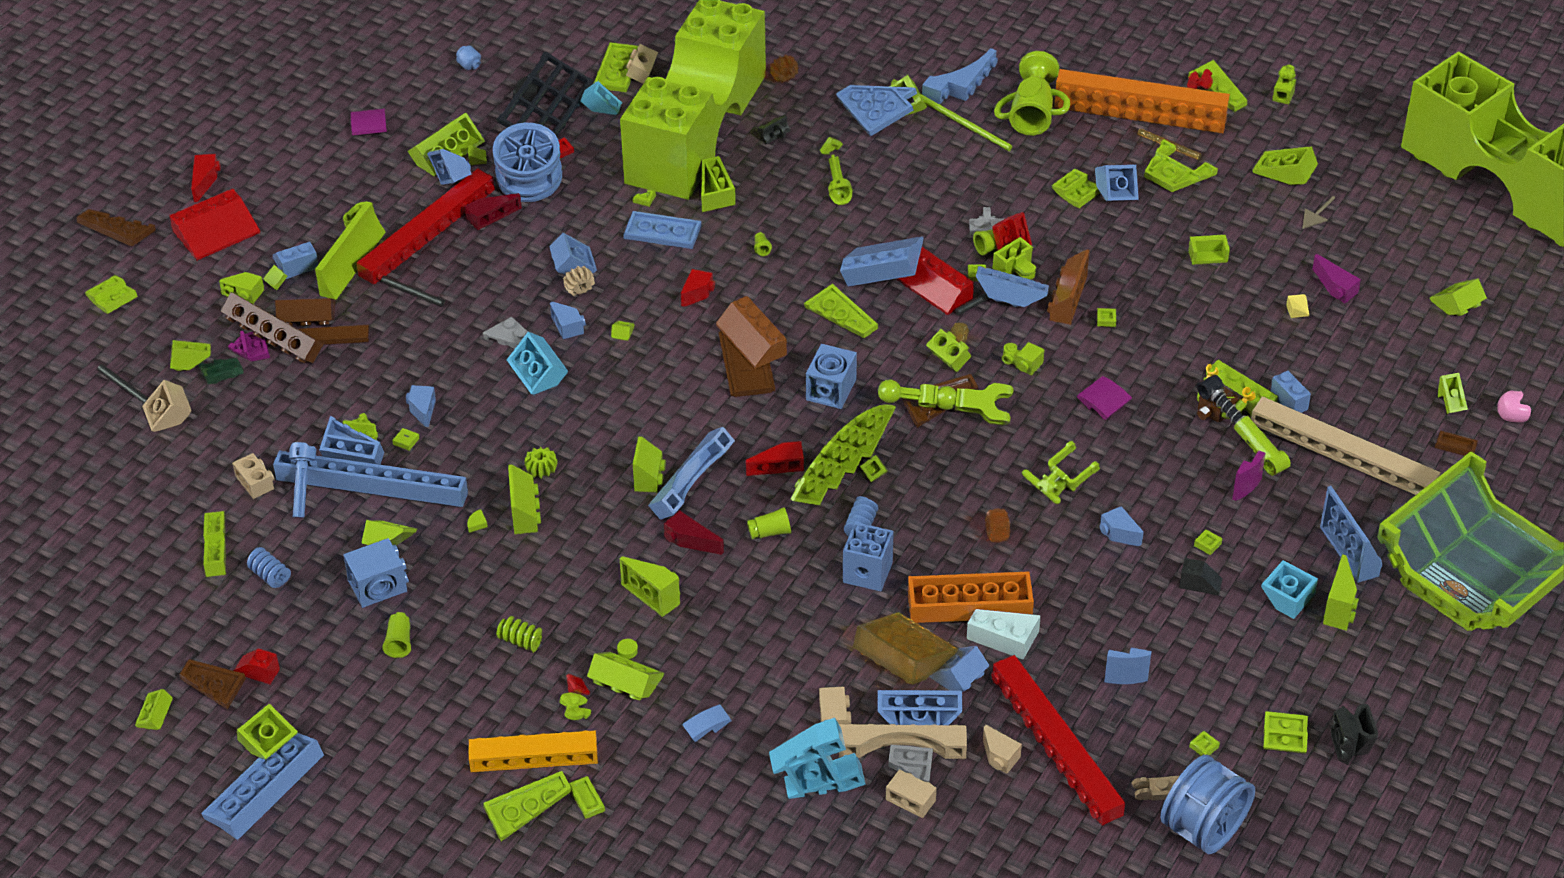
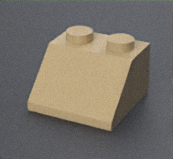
(166, 406)

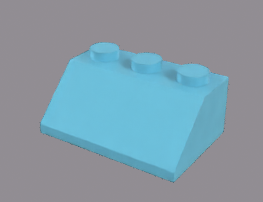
(536, 364)

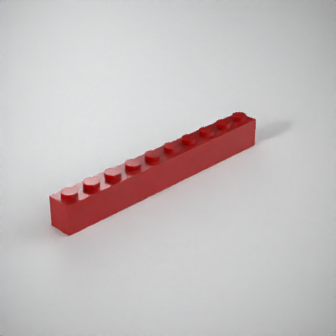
(424, 227)
(1058, 740)

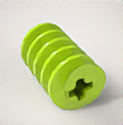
(520, 634)

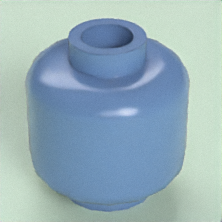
(468, 57)

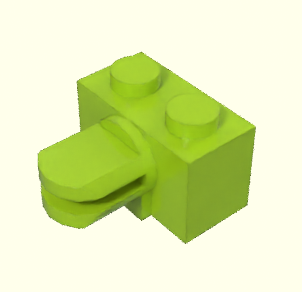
(1015, 258)

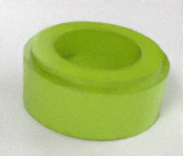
(627, 648)

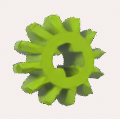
(541, 462)

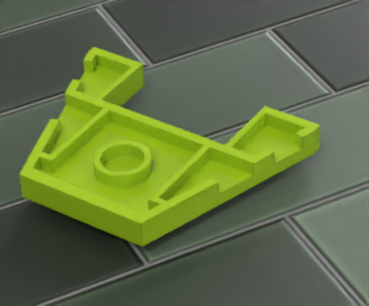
(1173, 174)

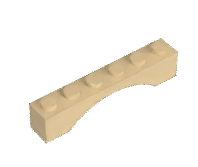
(946, 740)

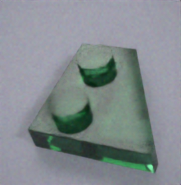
(220, 370)

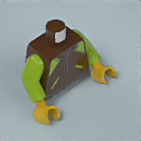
(1208, 408)

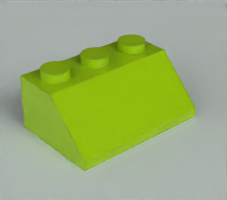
(523, 501)
(624, 675)

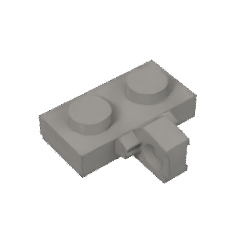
(983, 222)

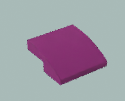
(368, 121)
(1104, 397)
(1248, 476)

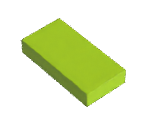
(586, 797)

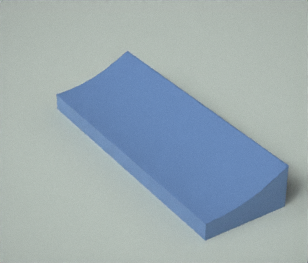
(262, 786)

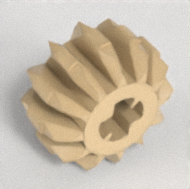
(578, 280)

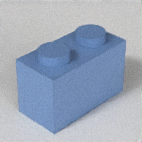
(1290, 392)

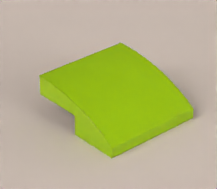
(1076, 188)
(111, 294)
(1285, 732)

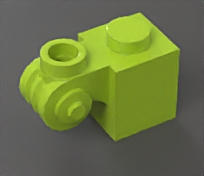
(1285, 85)
(1025, 360)

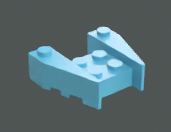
(809, 761)

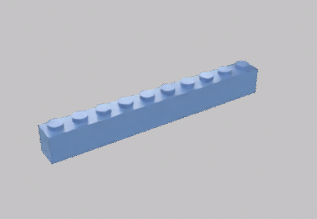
(376, 479)

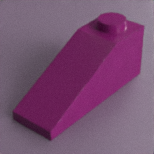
(1335, 279)

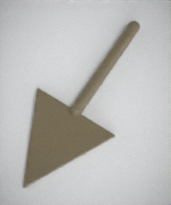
(1312, 219)

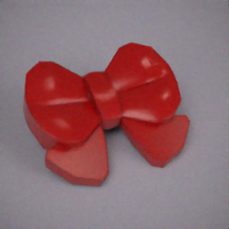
(1205, 81)

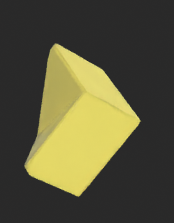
(1297, 306)

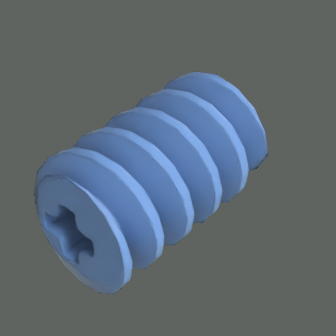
(862, 512)
(268, 567)

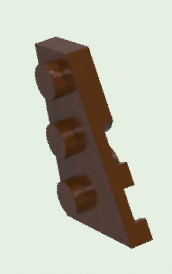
(213, 681)

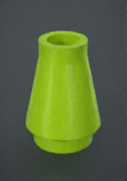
(762, 244)

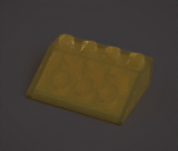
(903, 647)

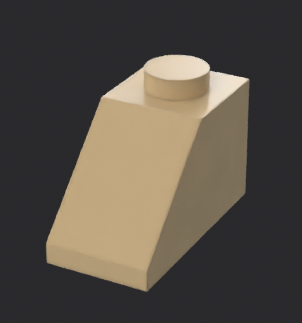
(1001, 749)

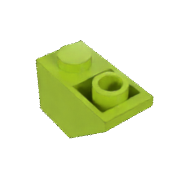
(245, 285)

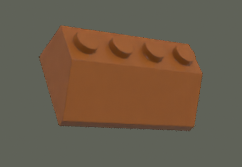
(1069, 288)
(752, 333)

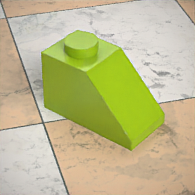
(188, 354)

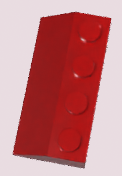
(939, 283)

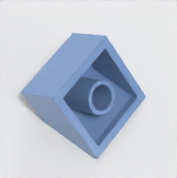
(449, 166)
(1117, 182)
(571, 253)
(296, 259)
(961, 669)

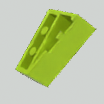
(716, 185)

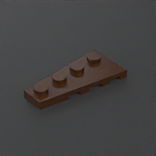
(116, 227)
(924, 414)

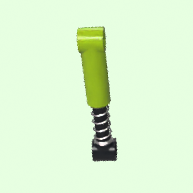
(1275, 460)

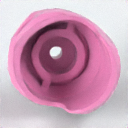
(1511, 409)

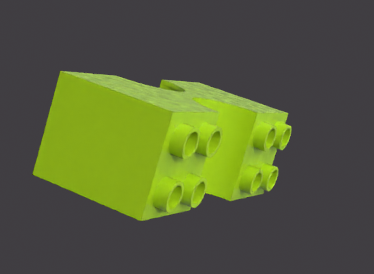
(678, 118)
(1469, 119)

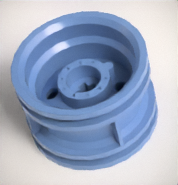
(527, 161)
(1207, 804)

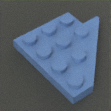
(876, 105)

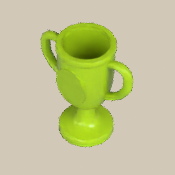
(1033, 100)

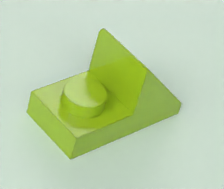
(1452, 391)

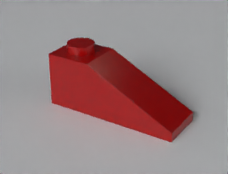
(204, 174)
(778, 459)

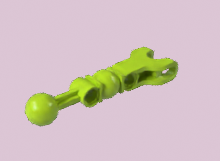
(947, 398)

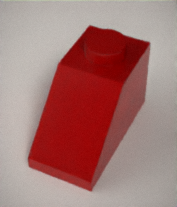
(697, 287)
(259, 666)

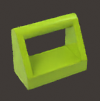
(919, 103)

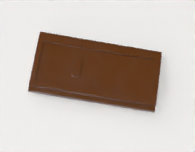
(741, 375)

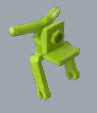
(1058, 480)

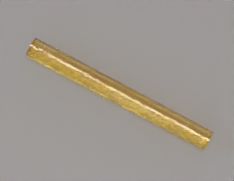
(1179, 148)

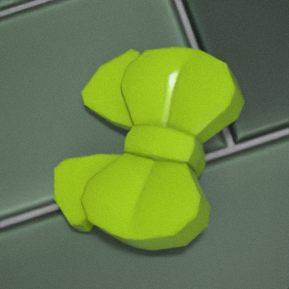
(572, 702)

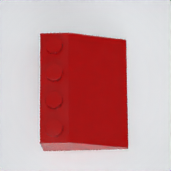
(214, 224)

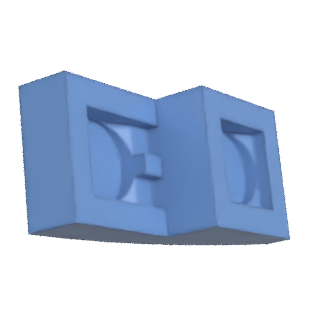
(708, 720)

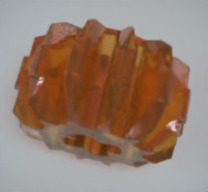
(784, 68)
(997, 525)

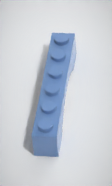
(674, 492)

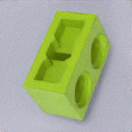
(947, 351)

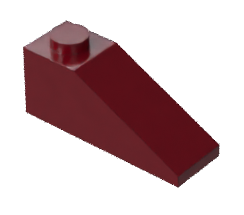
(491, 209)
(692, 535)

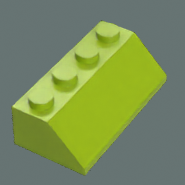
(452, 137)

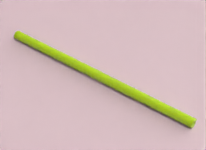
(964, 122)

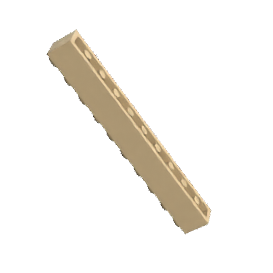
(1342, 446)

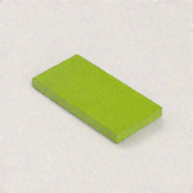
(613, 67)

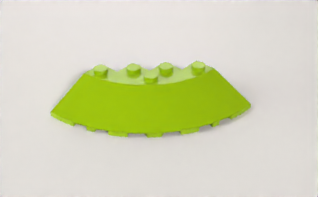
(842, 454)

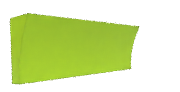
(353, 244)

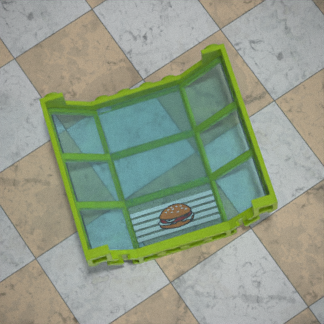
(1471, 550)

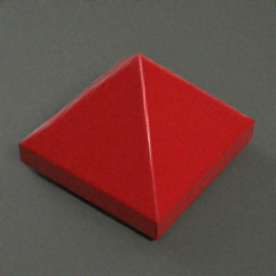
(576, 685)

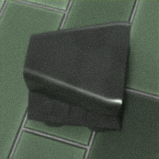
(1353, 733)

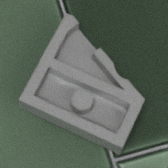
(506, 333)
(911, 760)

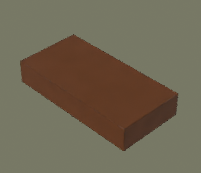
(1455, 443)

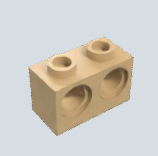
(253, 475)

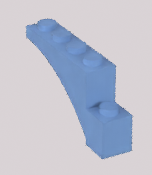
(960, 82)

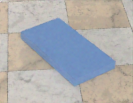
(662, 229)

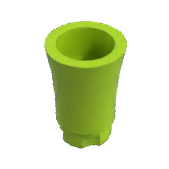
(984, 241)
(769, 524)
(397, 638)

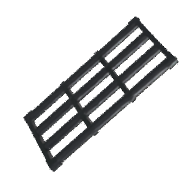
(546, 87)

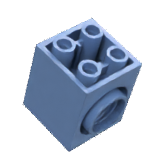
(831, 376)
(867, 556)
(376, 572)

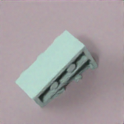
(1004, 631)

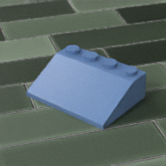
(882, 261)
(1349, 538)

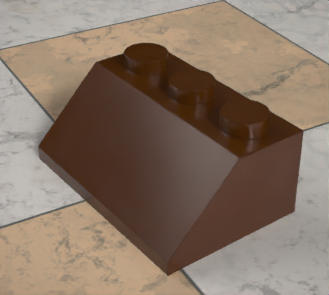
(306, 310)

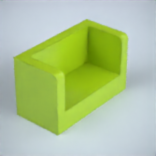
(1208, 249)

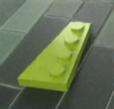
(1223, 84)
(842, 311)
(1238, 382)
(522, 805)

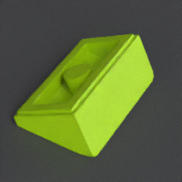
(154, 710)

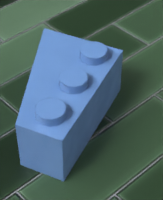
(347, 444)

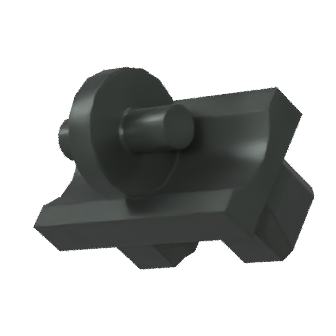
(775, 129)

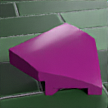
(250, 347)

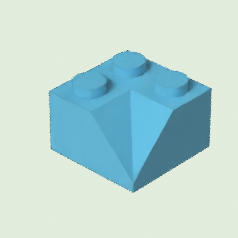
(1289, 588)

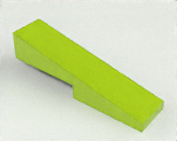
(214, 544)

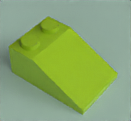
(1287, 165)
(651, 584)
(1341, 598)

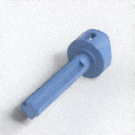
(302, 454)

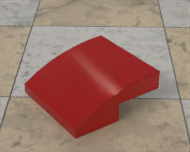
(1010, 230)

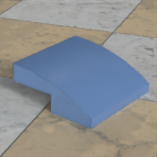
(1126, 667)

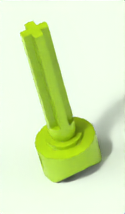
(840, 188)

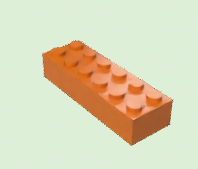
(959, 595)

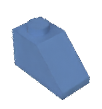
(567, 320)
(421, 403)
(1121, 527)

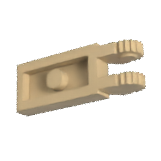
(1153, 788)

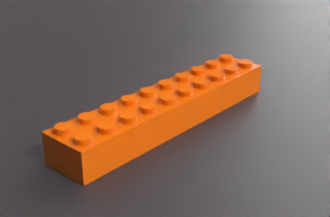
(1143, 101)

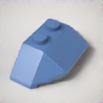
(1010, 288)
(919, 706)

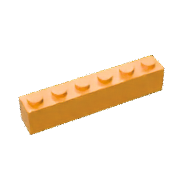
(533, 751)

